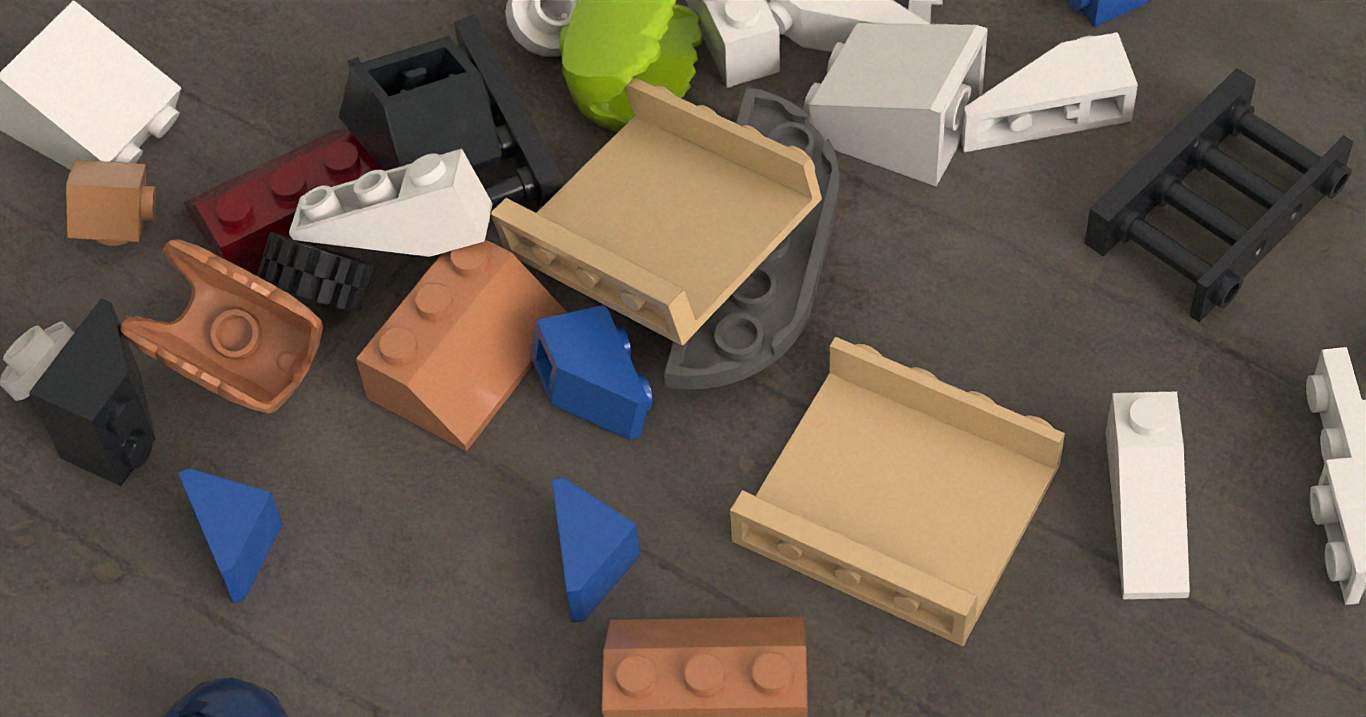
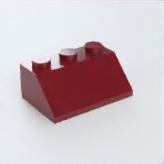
(244, 210)

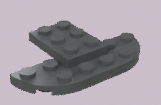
(778, 296)

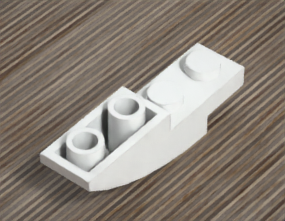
(1341, 491)

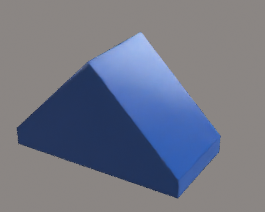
(237, 524)
(595, 546)

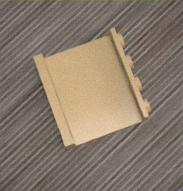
(666, 213)
(902, 491)

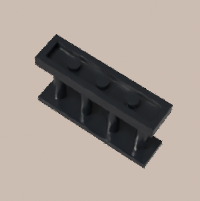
(517, 135)
(1195, 146)

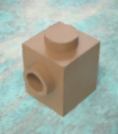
(108, 201)

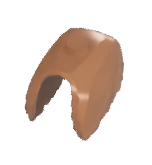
(234, 334)

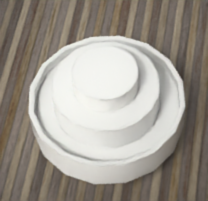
(539, 23)
(31, 357)

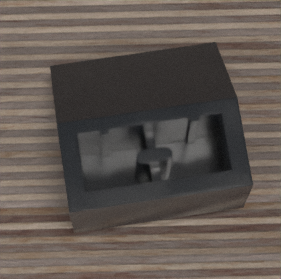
(419, 106)

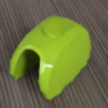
(624, 40)

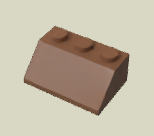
(458, 342)
(705, 667)

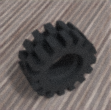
(315, 272)

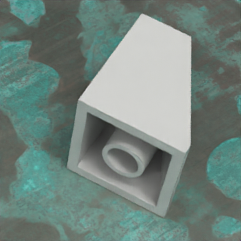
(84, 93)
(900, 94)

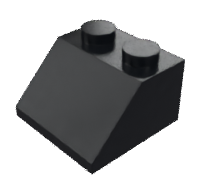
(96, 400)

